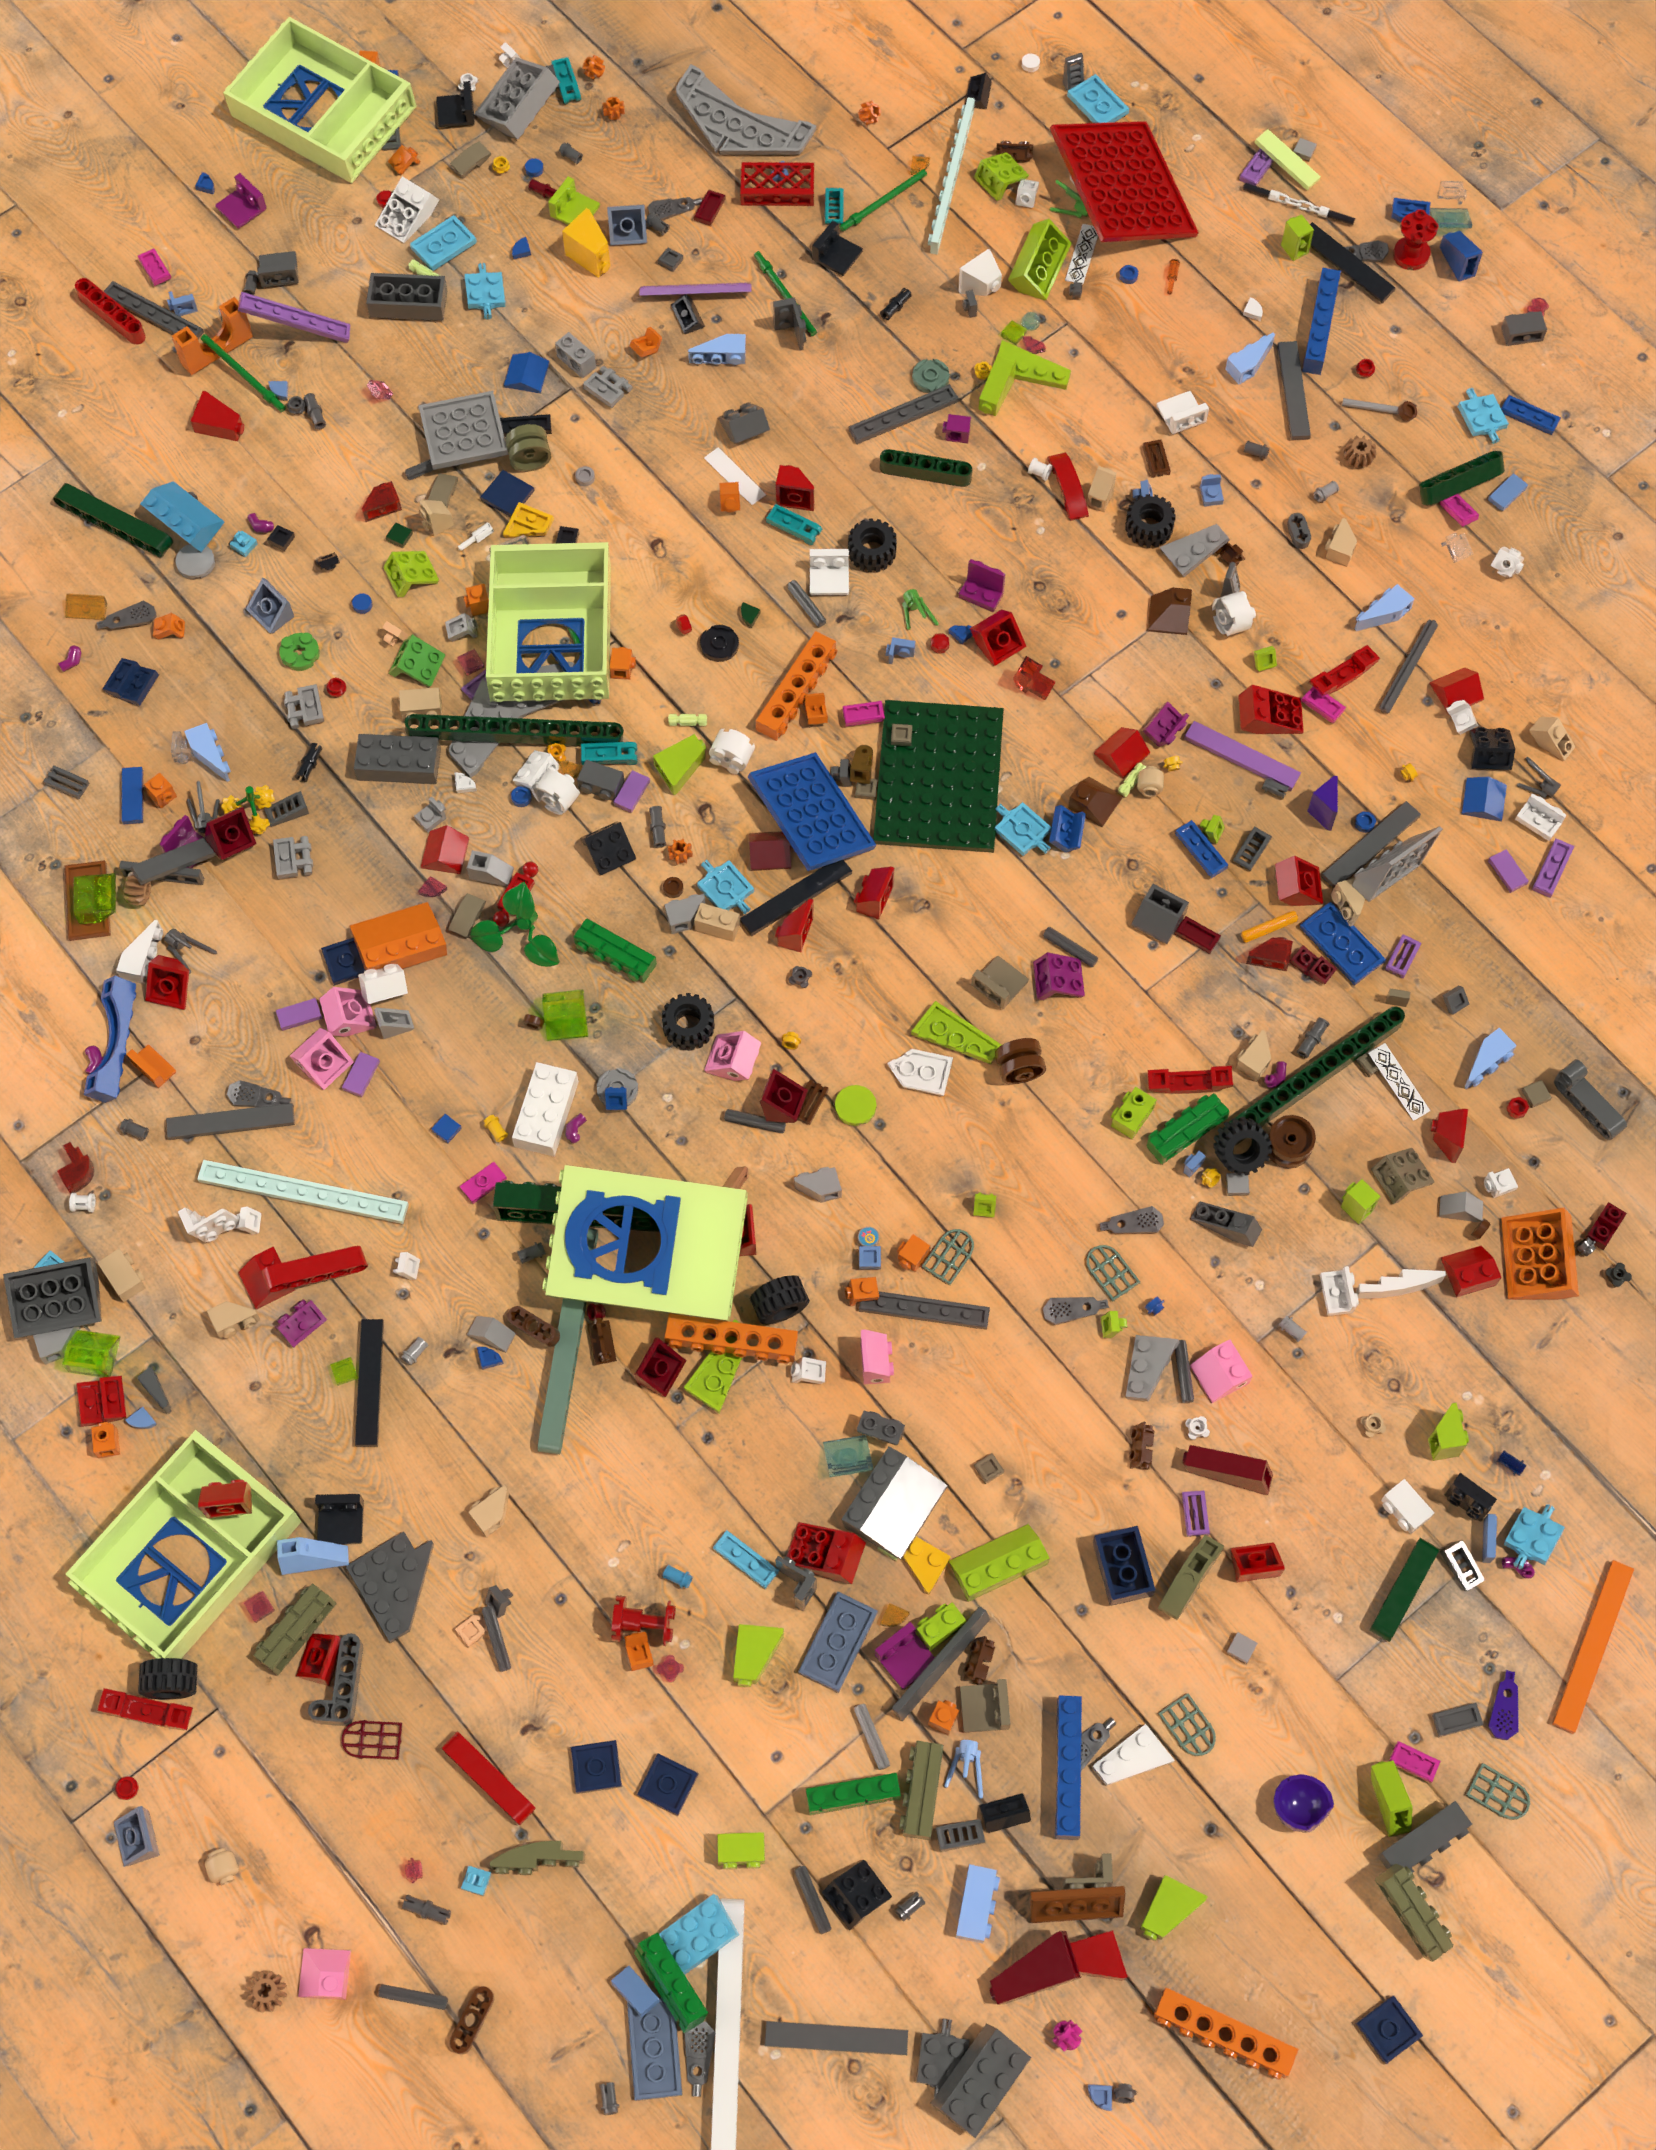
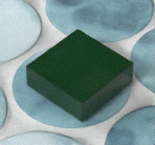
(399, 535)

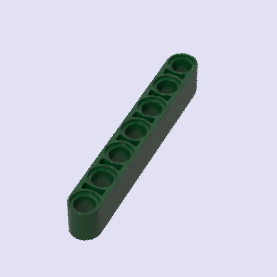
(113, 520)

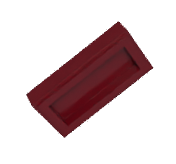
(709, 207)
(1197, 935)

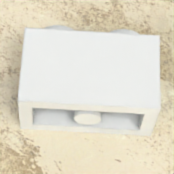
(382, 983)
(1407, 1507)

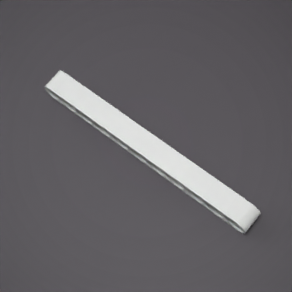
(728, 2033)

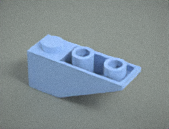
(721, 350)
(1246, 362)
(1389, 608)
(205, 750)
(1493, 1051)
(308, 1554)

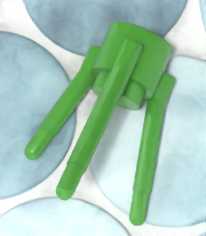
(1079, 206)
(914, 602)

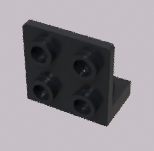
(456, 109)
(834, 250)
(1492, 748)
(609, 847)
(1470, 1497)
(340, 1518)
(856, 1894)

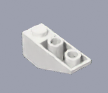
(136, 957)

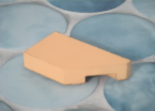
(473, 1629)

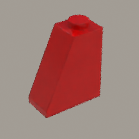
(216, 419)
(1099, 1957)

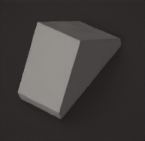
(393, 1021)
(1461, 1207)
(491, 1332)

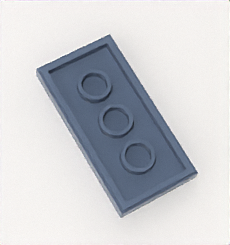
(838, 1642)
(654, 2053)

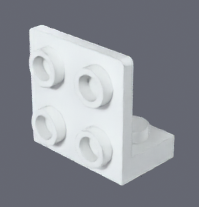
(1182, 412)
(829, 571)
(208, 1228)

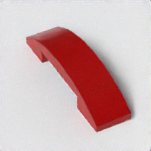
(1069, 485)
(1346, 672)
(1190, 1081)
(145, 1710)

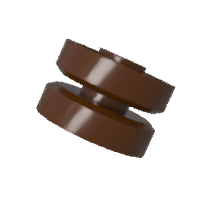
(1020, 1061)
(1291, 1141)

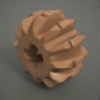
(1360, 451)
(134, 892)
(259, 1987)

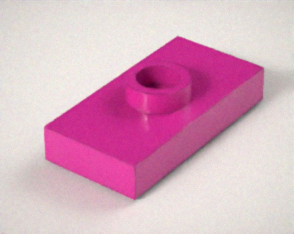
(154, 267)
(1460, 510)
(1323, 705)
(863, 713)
(482, 1182)
(1414, 1762)

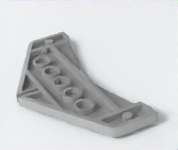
(744, 131)
(471, 754)

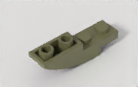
(1190, 1577)
(527, 1858)

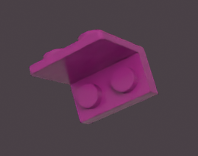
(243, 203)
(983, 585)
(180, 835)
(1058, 975)
(904, 1656)

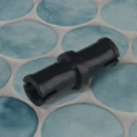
(895, 304)
(308, 762)

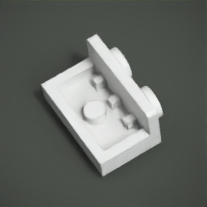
(534, 769)
(1541, 817)
(1339, 1292)

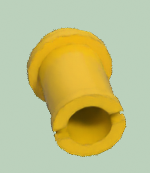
(492, 1123)

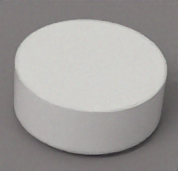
(1030, 62)

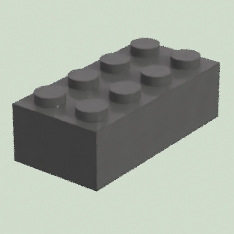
(406, 296)
(397, 759)
(980, 2080)

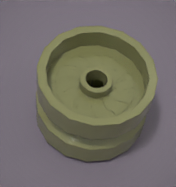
(528, 447)

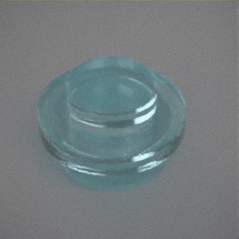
(1030, 321)

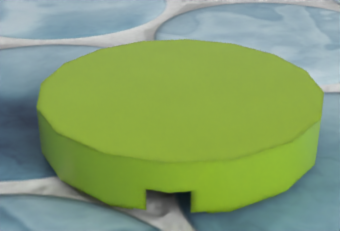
(855, 1105)

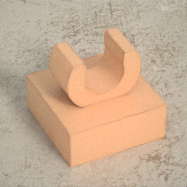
(393, 634)

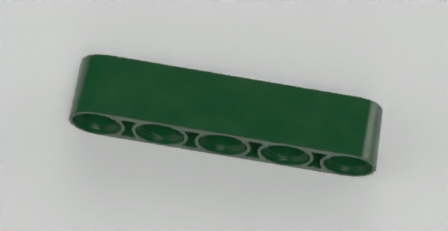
(925, 468)
(1462, 477)
(1404, 1589)

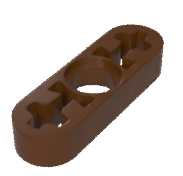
(537, 1333)
(486, 2006)

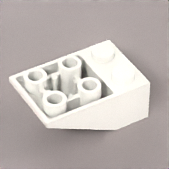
(406, 210)

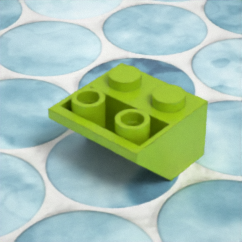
(1449, 1437)

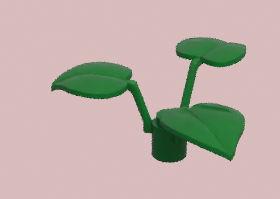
(517, 902)

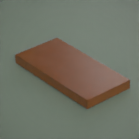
(83, 931)
(1077, 1904)

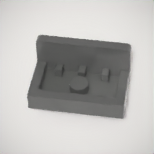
(881, 1428)

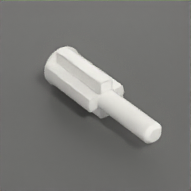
(477, 535)

